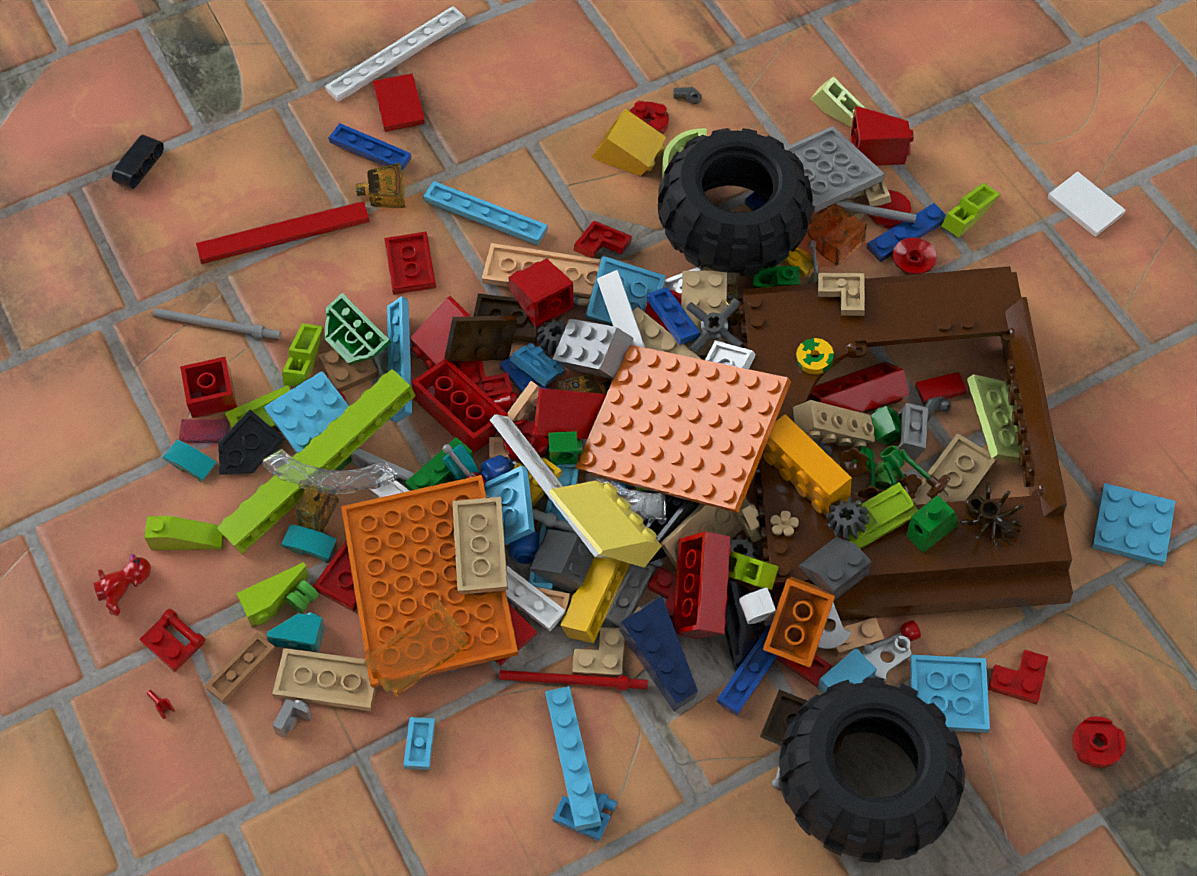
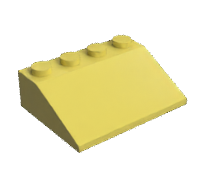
(608, 522)

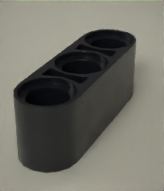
(137, 161)

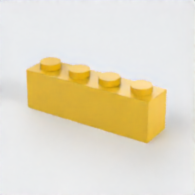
(593, 599)

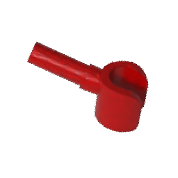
(162, 705)

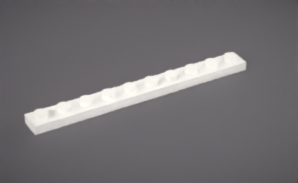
(519, 590)

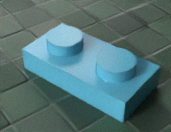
(419, 743)

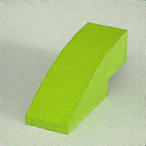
(970, 209)
(302, 355)
(752, 570)

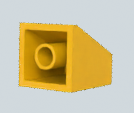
(630, 144)

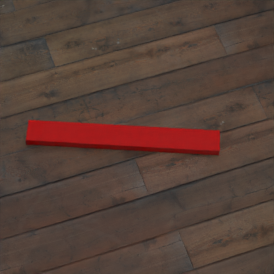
(282, 232)

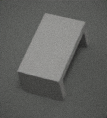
(913, 429)

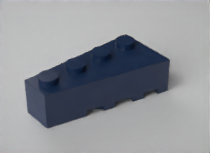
(659, 651)

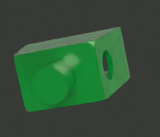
(934, 520)

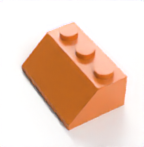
(799, 621)

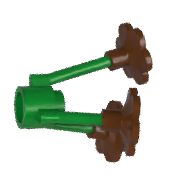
(894, 461)
(858, 462)

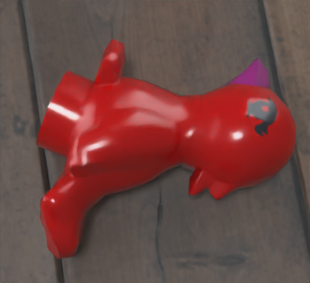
(115, 584)

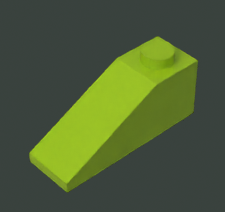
(181, 534)
(268, 597)

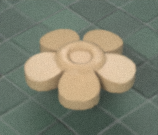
(784, 524)

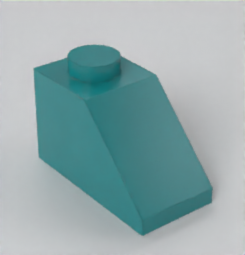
(299, 633)

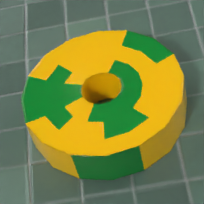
(815, 347)

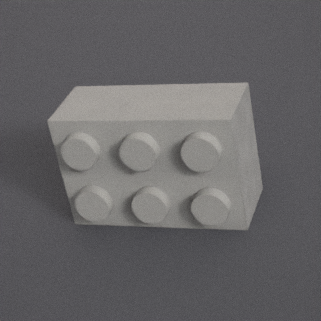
(592, 348)

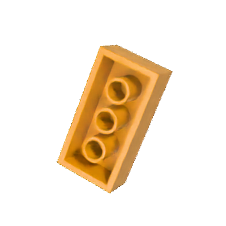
(806, 466)

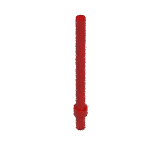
(622, 682)

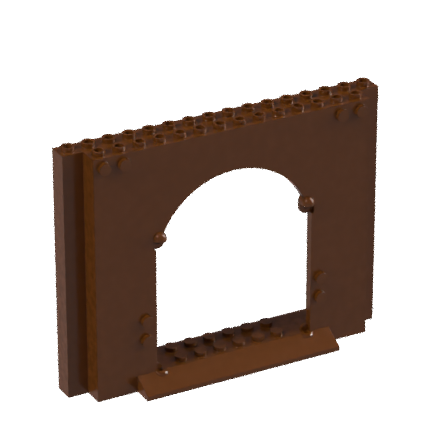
(958, 569)

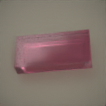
(203, 430)

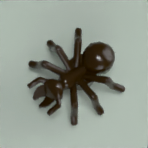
(988, 513)

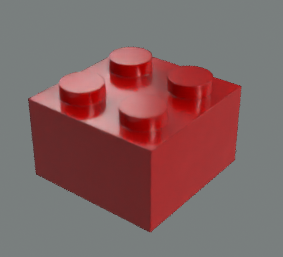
(208, 387)

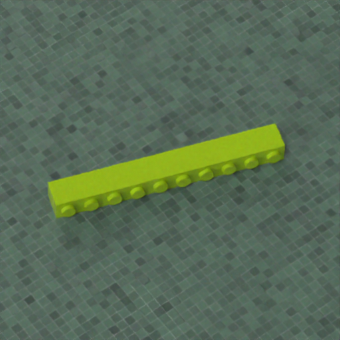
(324, 451)

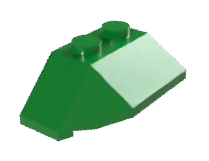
(352, 332)

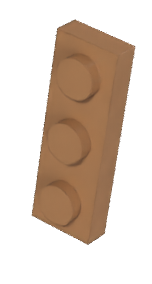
(240, 668)

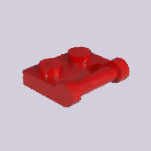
(166, 646)

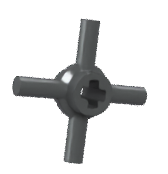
(714, 318)

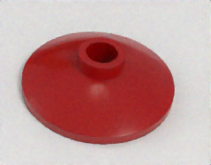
(917, 250)

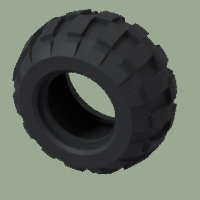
(732, 239)
(863, 824)

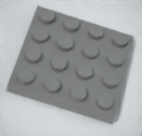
(834, 167)

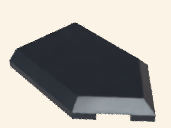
(247, 445)

